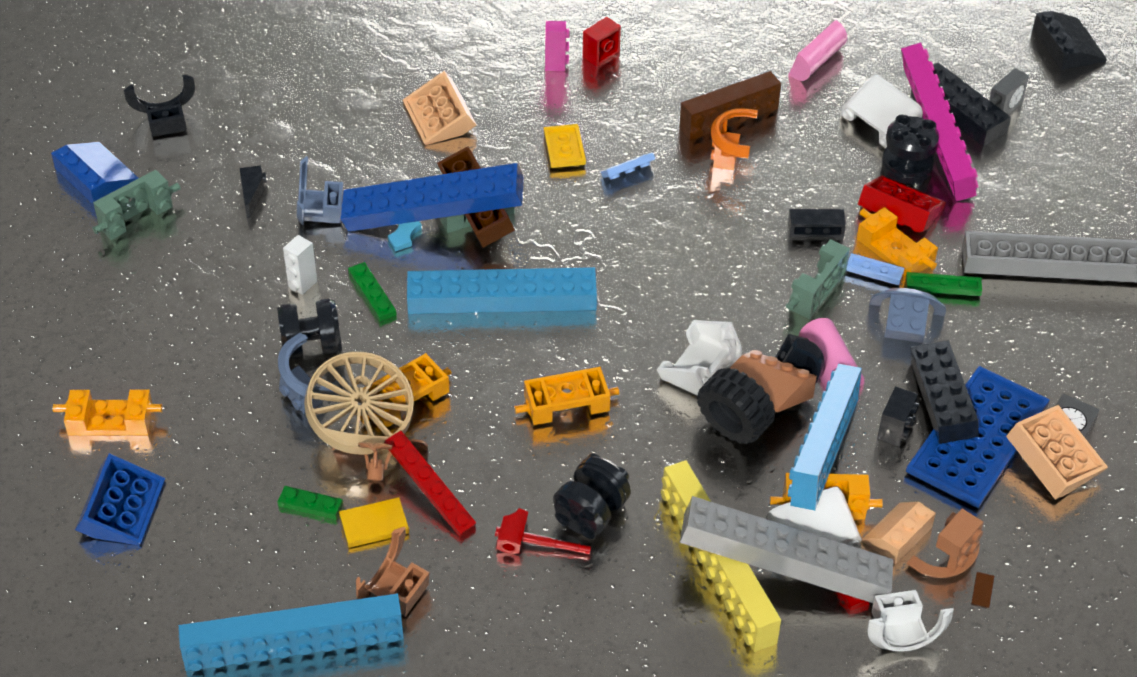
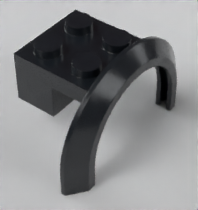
(165, 116)
(802, 355)

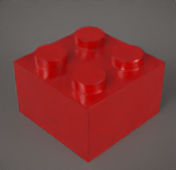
(601, 41)

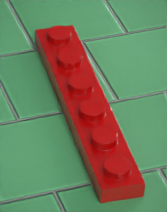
(430, 483)

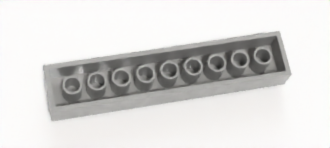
(1050, 256)
(786, 550)

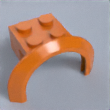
(727, 143)

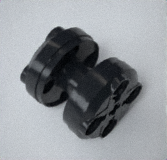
(910, 149)
(323, 326)
(587, 501)

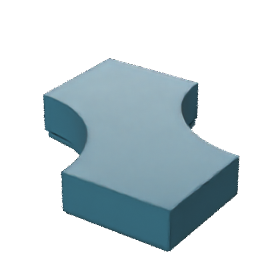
(402, 236)

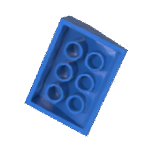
(92, 169)
(120, 502)

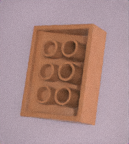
(781, 380)

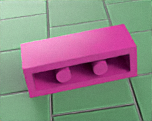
(556, 45)

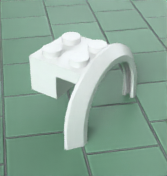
(899, 623)

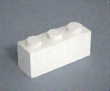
(300, 264)

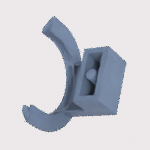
(318, 205)
(907, 312)
(295, 381)

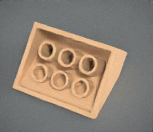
(439, 110)
(1056, 451)

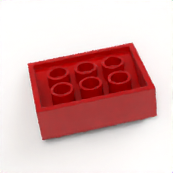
(908, 204)

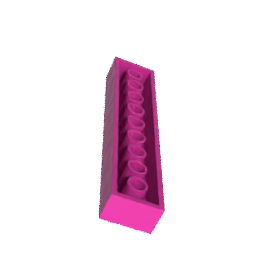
(930, 98)

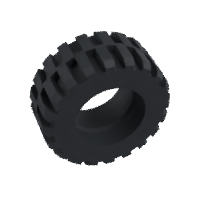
(736, 405)

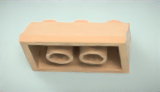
(900, 530)

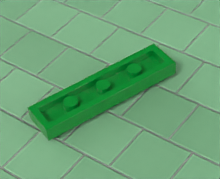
(944, 284)
(372, 291)

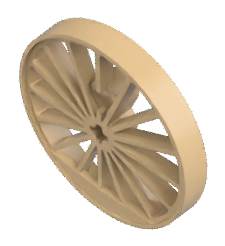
(349, 399)

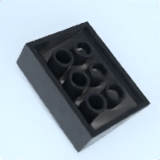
(1067, 40)

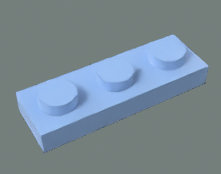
(628, 166)
(875, 269)

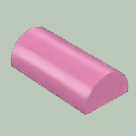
(818, 51)
(827, 338)

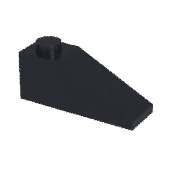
(253, 187)

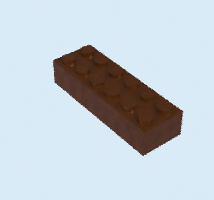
(753, 93)
(487, 225)

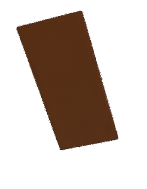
(983, 589)

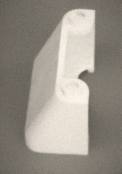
(879, 105)
(711, 348)
(830, 519)

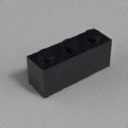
(816, 222)

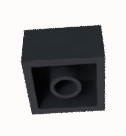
(898, 416)

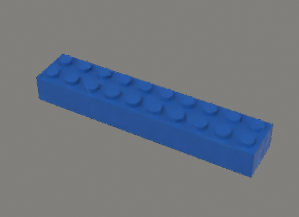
(432, 197)

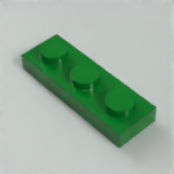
(310, 502)

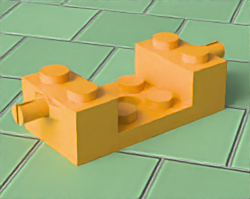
(880, 234)
(424, 378)
(546, 395)
(89, 416)
(854, 487)

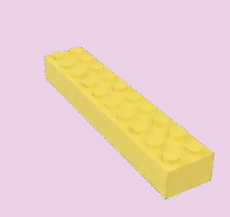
(732, 578)

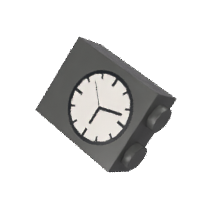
(1009, 91)
(1080, 413)

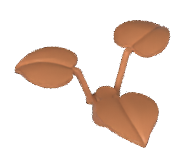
(375, 466)

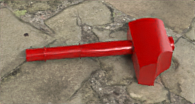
(513, 533)

